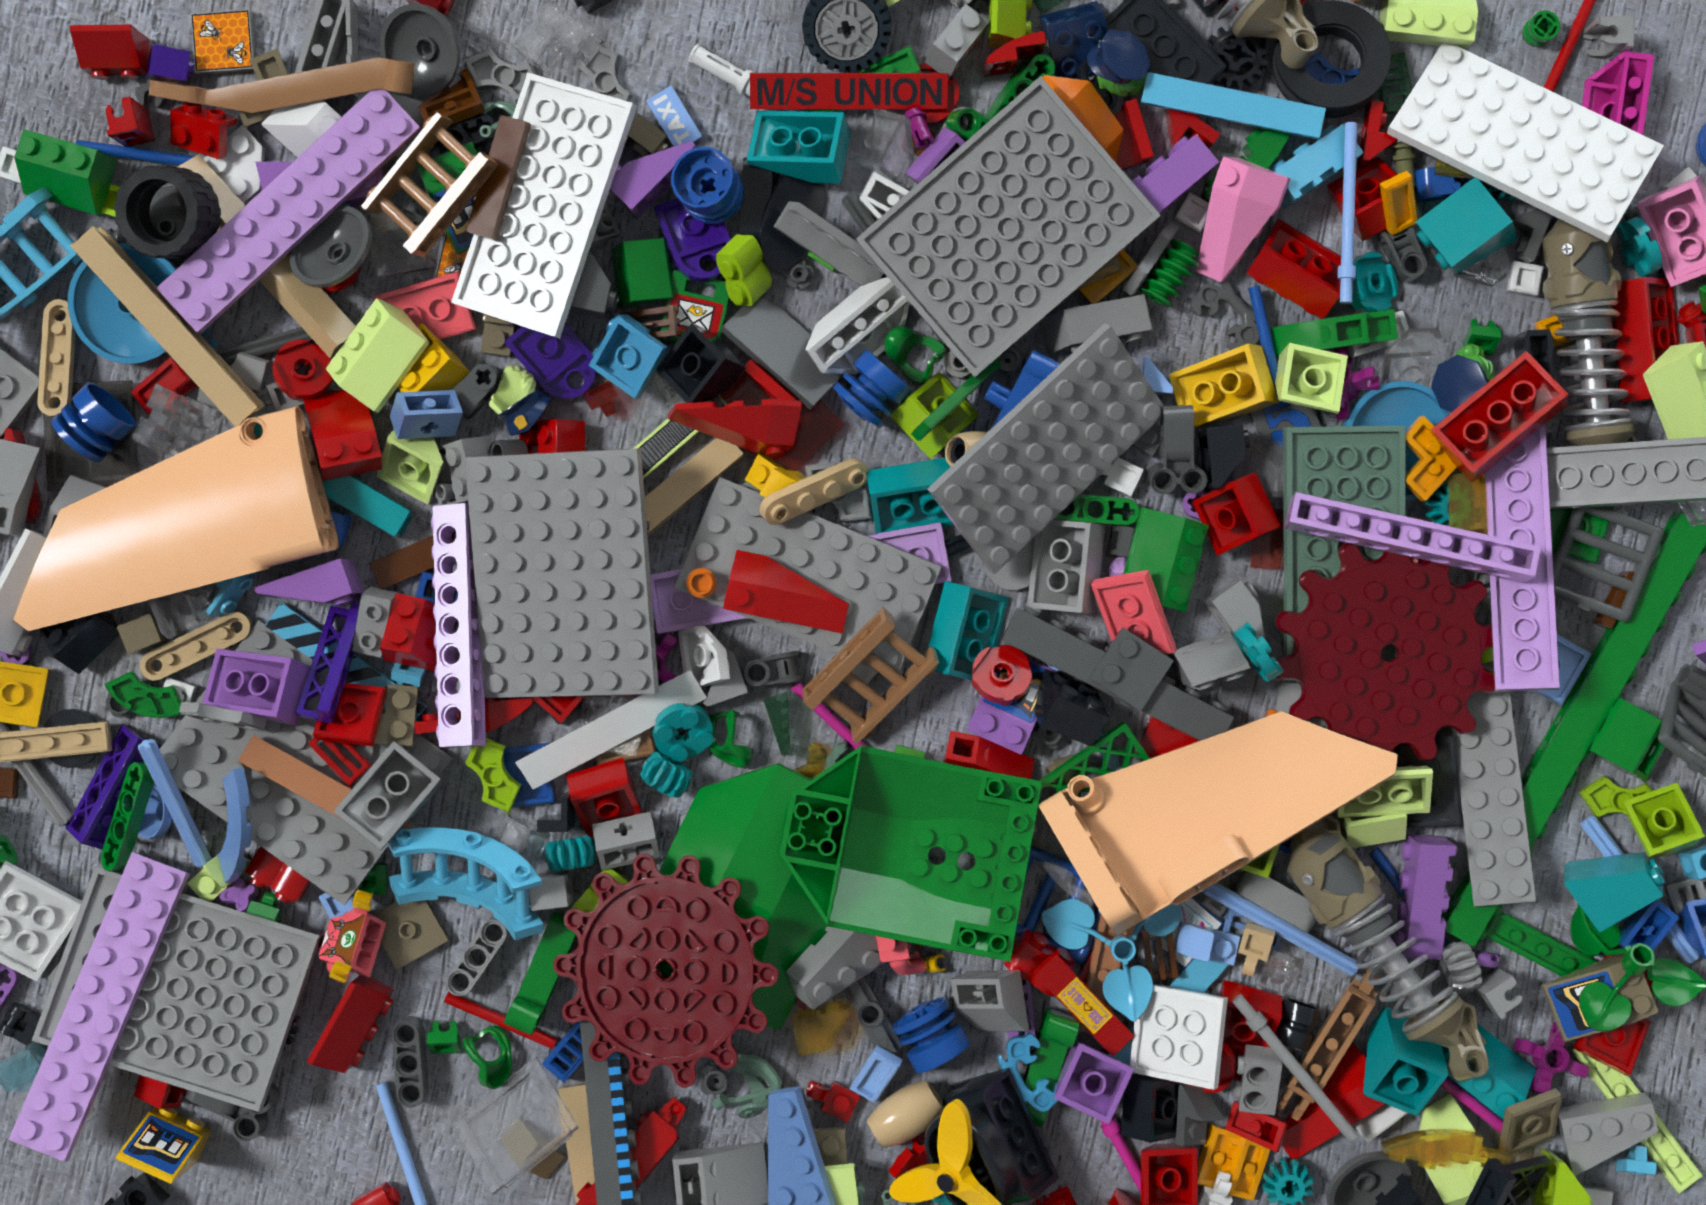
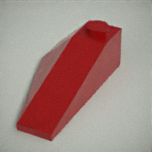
(758, 428)
(1347, 1095)

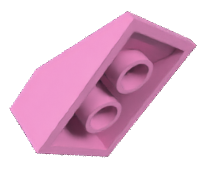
(1679, 227)

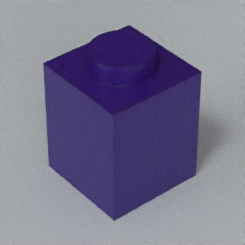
(169, 64)

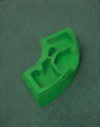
(143, 698)

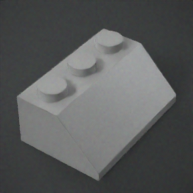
(1064, 565)

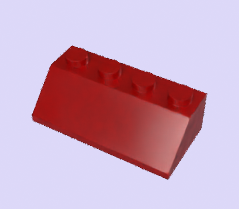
(1647, 330)
(1500, 416)

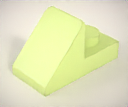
(210, 880)

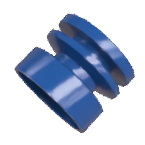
(705, 170)
(872, 389)
(93, 422)
(928, 1030)

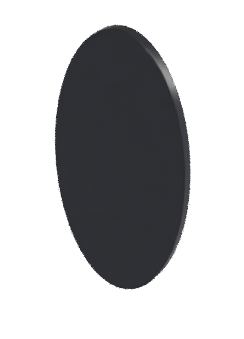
(777, 249)

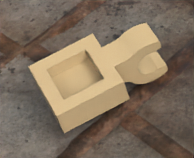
(1256, 945)

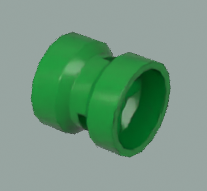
(1534, 31)

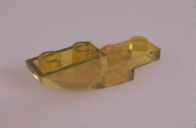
(1434, 1145)

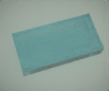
(21, 1066)

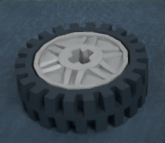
(843, 48)

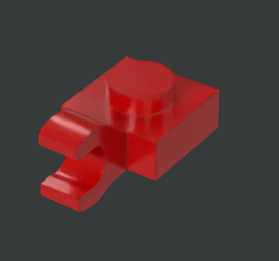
(837, 1100)
(910, 1157)

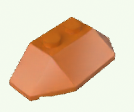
(1090, 110)

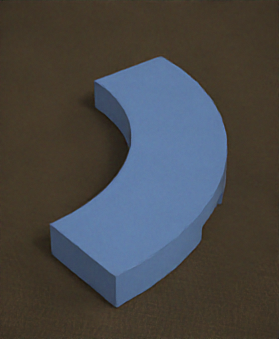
(238, 829)

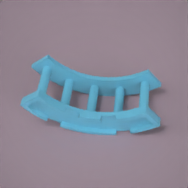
(33, 207)
(505, 898)

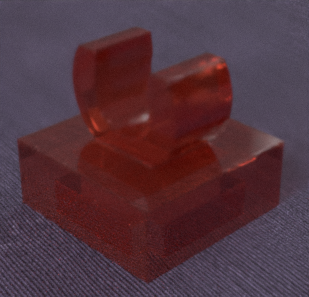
(602, 397)

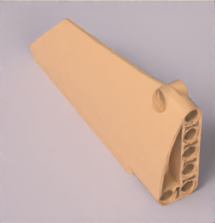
(185, 524)
(1205, 810)

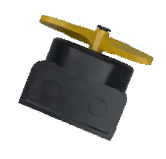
(981, 1148)

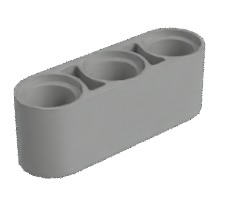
(1276, 899)
(468, 966)

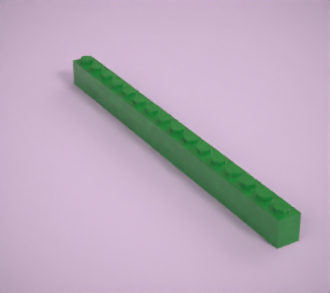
(1588, 705)

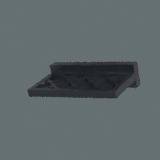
(1500, 1187)

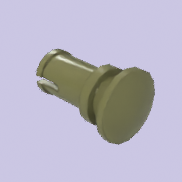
(1404, 158)

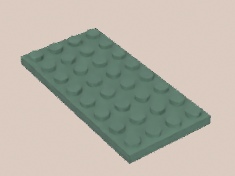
(1341, 465)

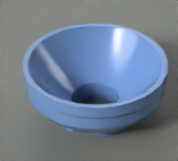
(156, 817)

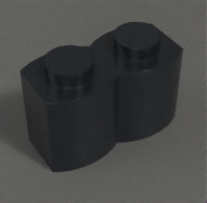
(1539, 345)

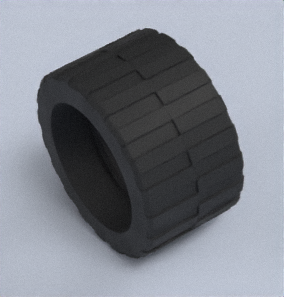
(133, 211)

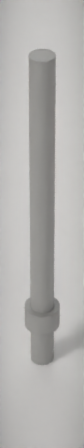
(1257, 1022)

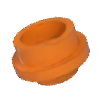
(701, 583)

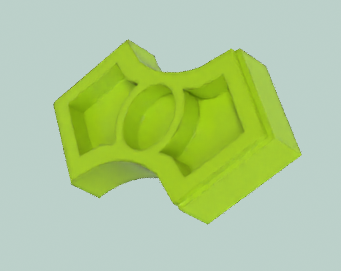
(498, 785)
(1606, 797)

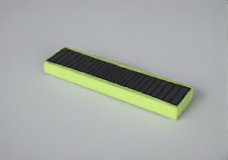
(666, 441)

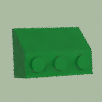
(71, 172)
(1170, 551)

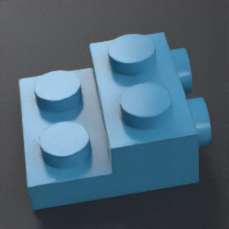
(628, 355)

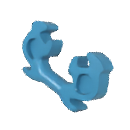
(1019, 1049)

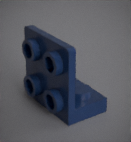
(1072, 35)

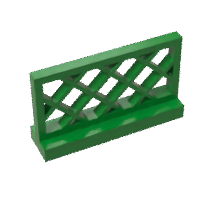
(1083, 755)

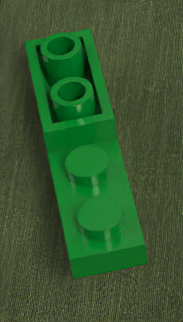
(1260, 149)
(1337, 331)

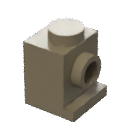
(646, 137)

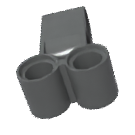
(1177, 451)
(237, 1113)

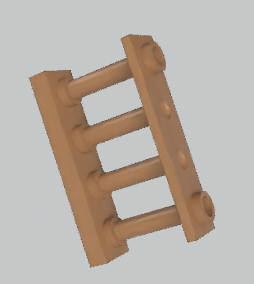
(458, 190)
(861, 650)

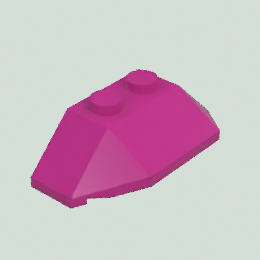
(1621, 89)

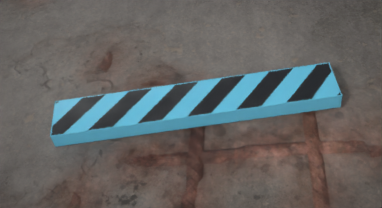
(306, 636)

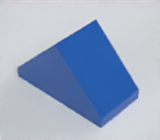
(1648, 925)

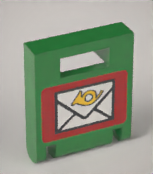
(697, 308)

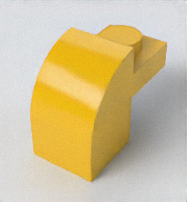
(770, 476)

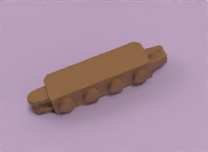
(1332, 1040)

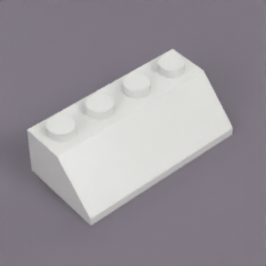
(13, 582)

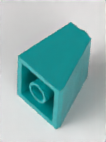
(1466, 227)
(1614, 886)
(1400, 1069)

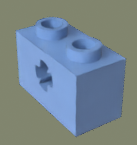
(426, 414)

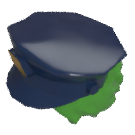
(1119, 63)
(1461, 376)

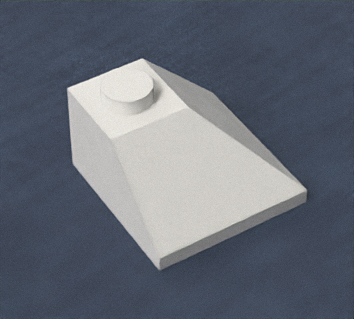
(300, 124)

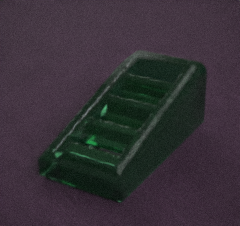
(1404, 81)
(779, 717)

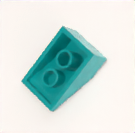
(801, 144)

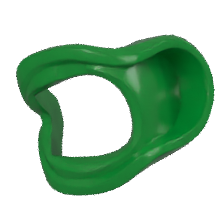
(901, 341)
(732, 754)
(491, 1073)

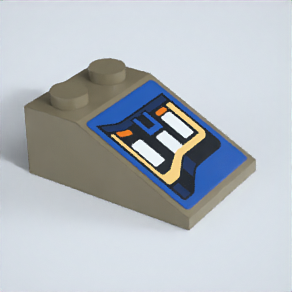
(1565, 991)

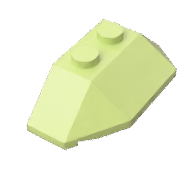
(1455, 1180)

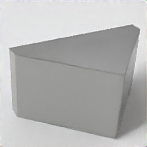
(729, 688)

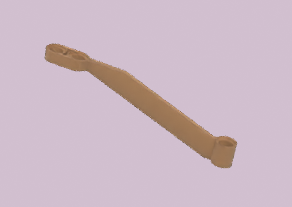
(297, 87)

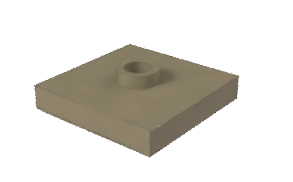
(410, 931)
(1530, 1121)

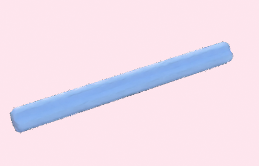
(1609, 848)
(1283, 928)

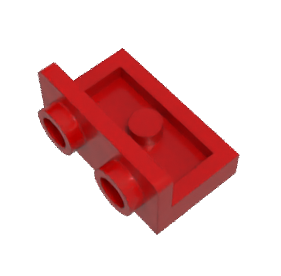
(200, 129)

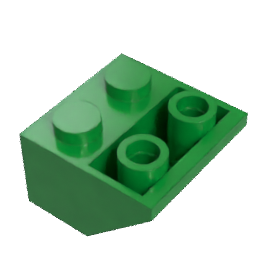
(1629, 740)

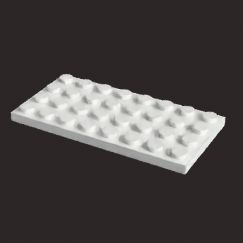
(1525, 140)
(551, 209)

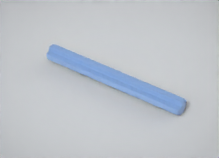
(174, 802)

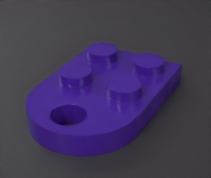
(691, 240)
(553, 359)

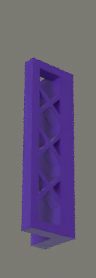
(338, 666)
(100, 813)

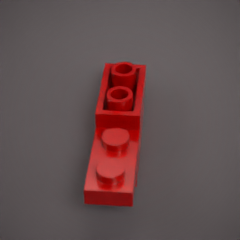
(496, 714)

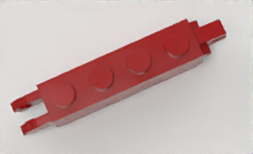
(654, 1140)

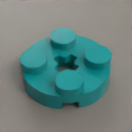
(1637, 248)
(1365, 295)
(1257, 652)
(687, 745)

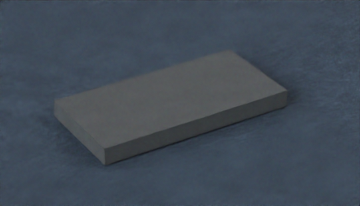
(779, 348)

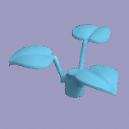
(1126, 988)

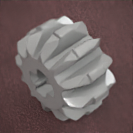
(1460, 967)

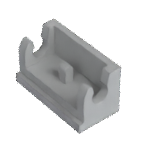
(1613, 34)
(1493, 991)

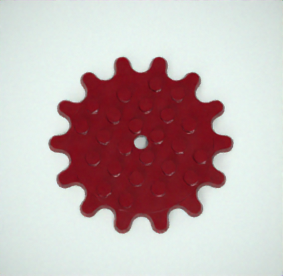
(1342, 643)
(620, 979)

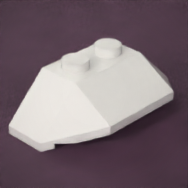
(857, 325)

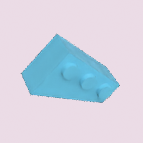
(1313, 164)

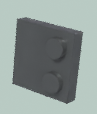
(1131, 669)

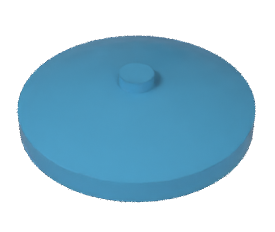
(105, 321)
(1397, 405)

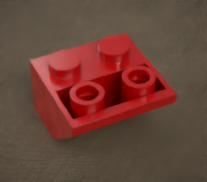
(555, 436)

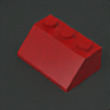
(1298, 269)
(352, 1025)

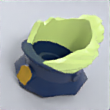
(518, 400)

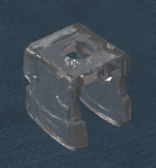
(172, 620)

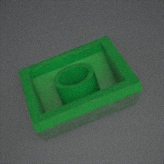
(642, 272)

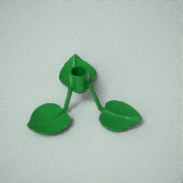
(1603, 1007)

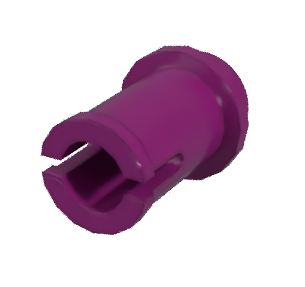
(919, 127)

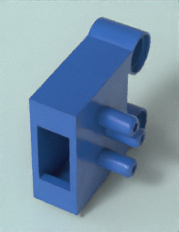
(1032, 374)

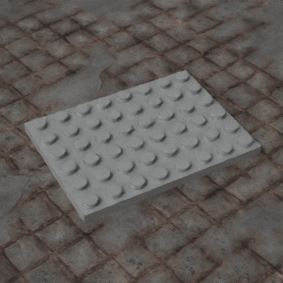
(1008, 226)
(562, 573)
(282, 822)
(211, 1000)

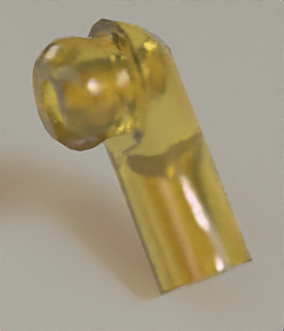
(815, 762)

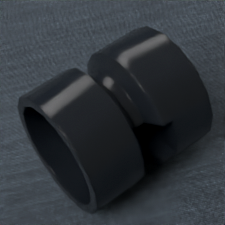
(1296, 1023)

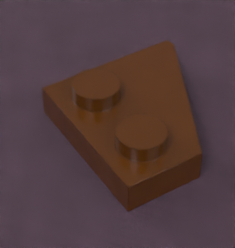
(456, 102)

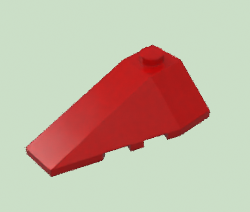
(775, 592)

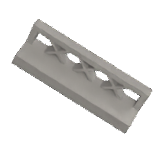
(828, 243)

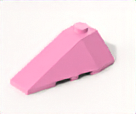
(1237, 210)

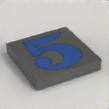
(1272, 419)

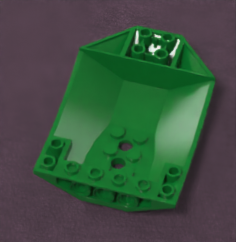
(738, 834)
(864, 842)

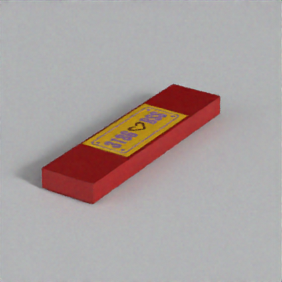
(1083, 1003)

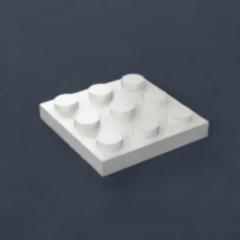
(32, 920)
(1180, 1037)

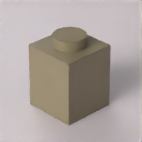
(141, 634)

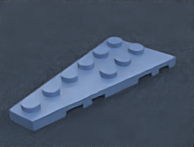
(794, 1157)

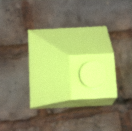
(1311, 377)
(411, 466)

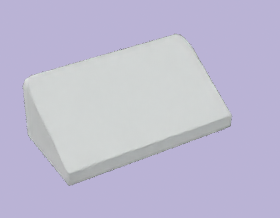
(1378, 1121)

